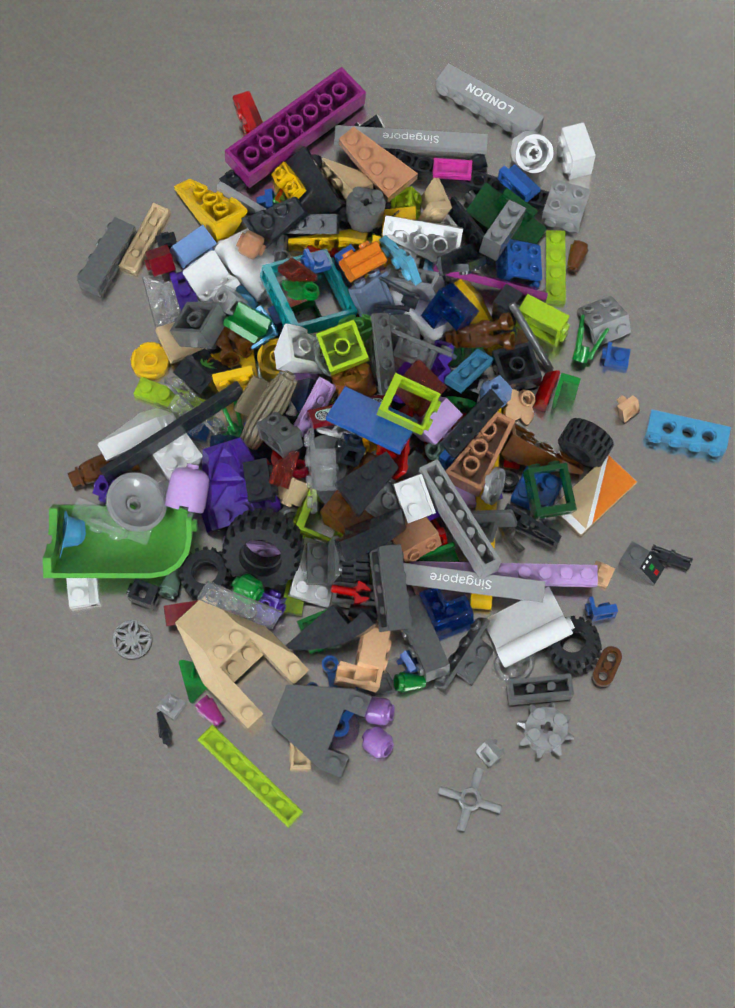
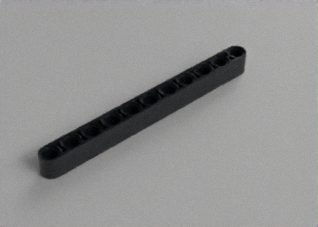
(418, 161)

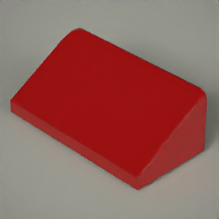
(546, 390)

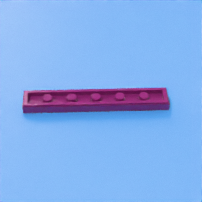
(498, 283)

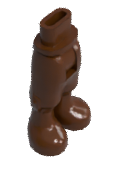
(479, 335)
(228, 355)
(90, 470)

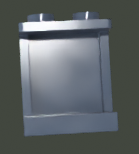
(372, 291)

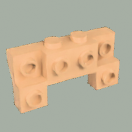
(369, 662)

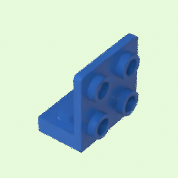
(520, 261)

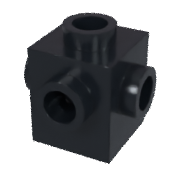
(350, 449)

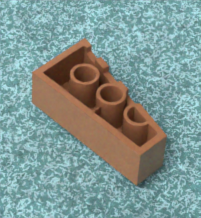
(379, 165)
(479, 457)

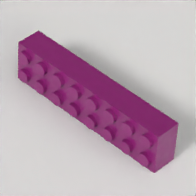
(295, 127)

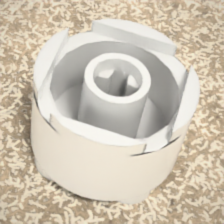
(540, 156)

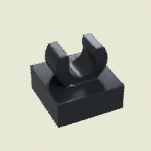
(232, 180)
(166, 239)

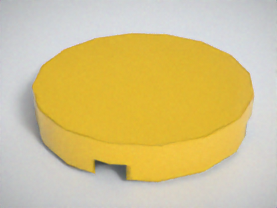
(150, 361)

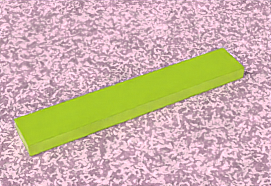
(250, 776)

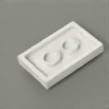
(313, 594)

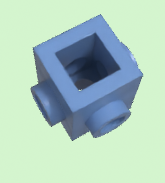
(499, 386)

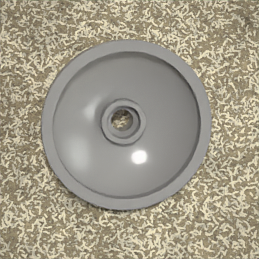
(143, 494)

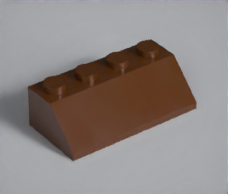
(338, 513)

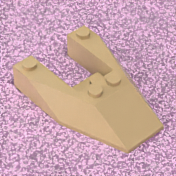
(226, 647)

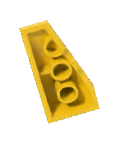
(213, 210)
(328, 241)
(477, 300)

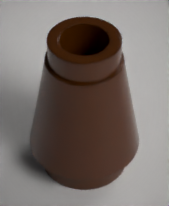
(577, 253)

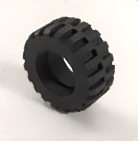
(268, 527)

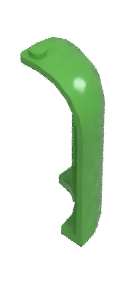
(107, 558)

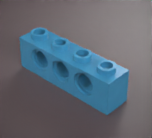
(717, 433)

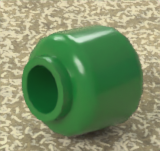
(248, 586)

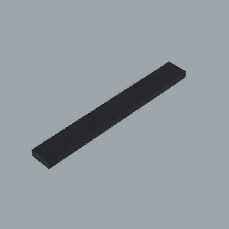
(171, 432)

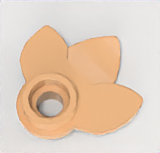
(517, 408)

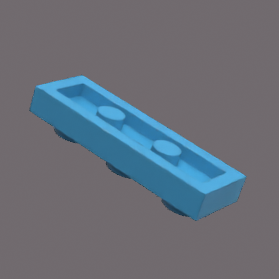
(469, 370)

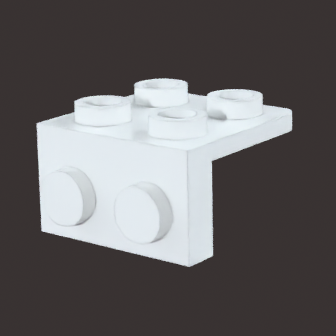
(208, 275)

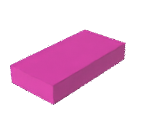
(452, 169)

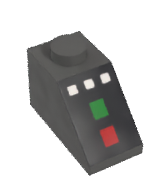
(642, 563)

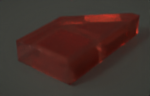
(296, 271)
(284, 470)

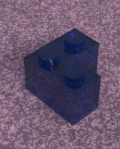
(449, 307)
(446, 615)

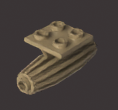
(261, 400)

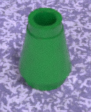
(407, 682)

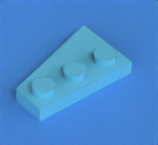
(400, 260)

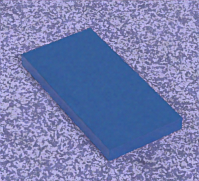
(358, 415)

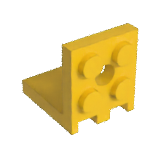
(241, 375)

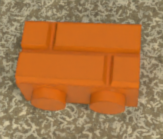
(362, 261)

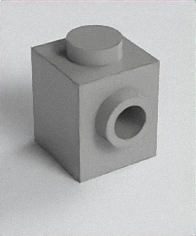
(228, 299)

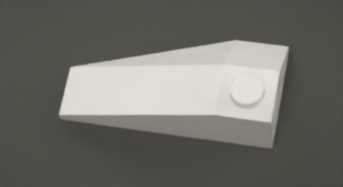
(423, 237)
(296, 351)
(134, 432)

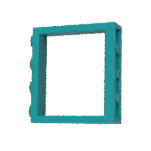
(268, 277)

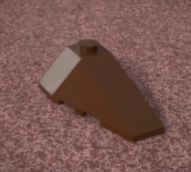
(527, 450)

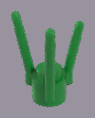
(582, 352)
(233, 428)

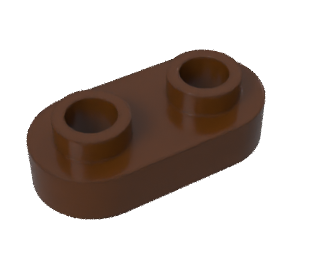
(607, 667)

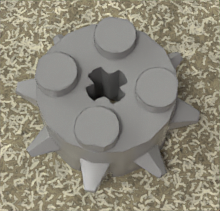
(554, 721)

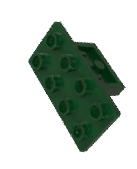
(489, 204)

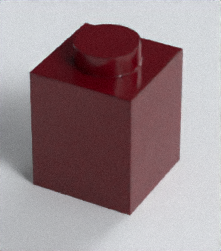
(159, 260)

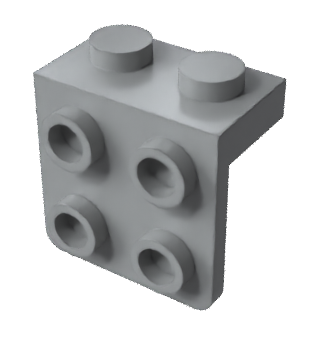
(565, 206)
(605, 314)

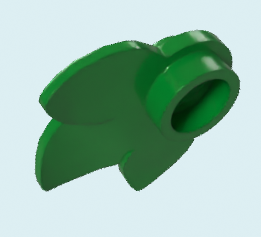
(301, 290)

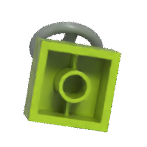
(341, 348)

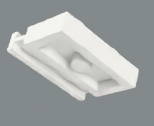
(414, 498)
(82, 592)

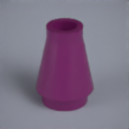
(209, 710)

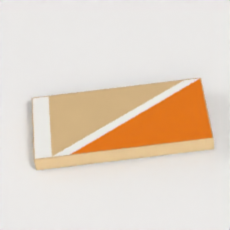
(597, 494)

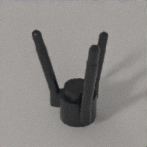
(409, 298)

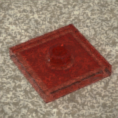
(423, 375)

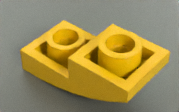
(288, 181)

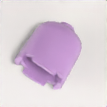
(188, 488)

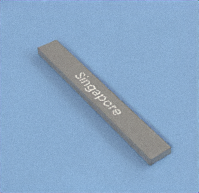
(421, 139)
(470, 583)

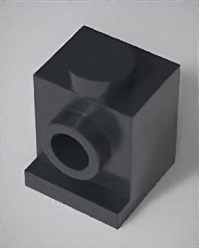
(138, 587)

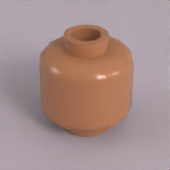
(251, 244)

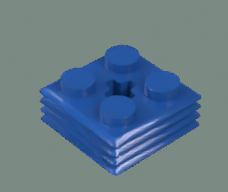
(549, 489)

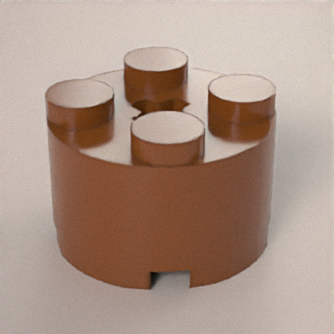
(356, 378)

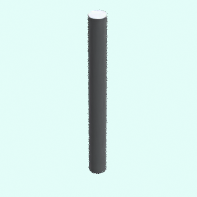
(530, 336)

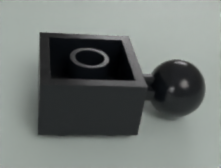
(523, 359)

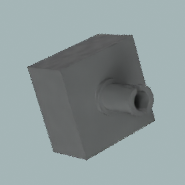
(199, 325)

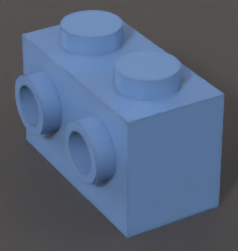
(193, 246)

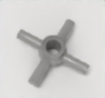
(467, 808)

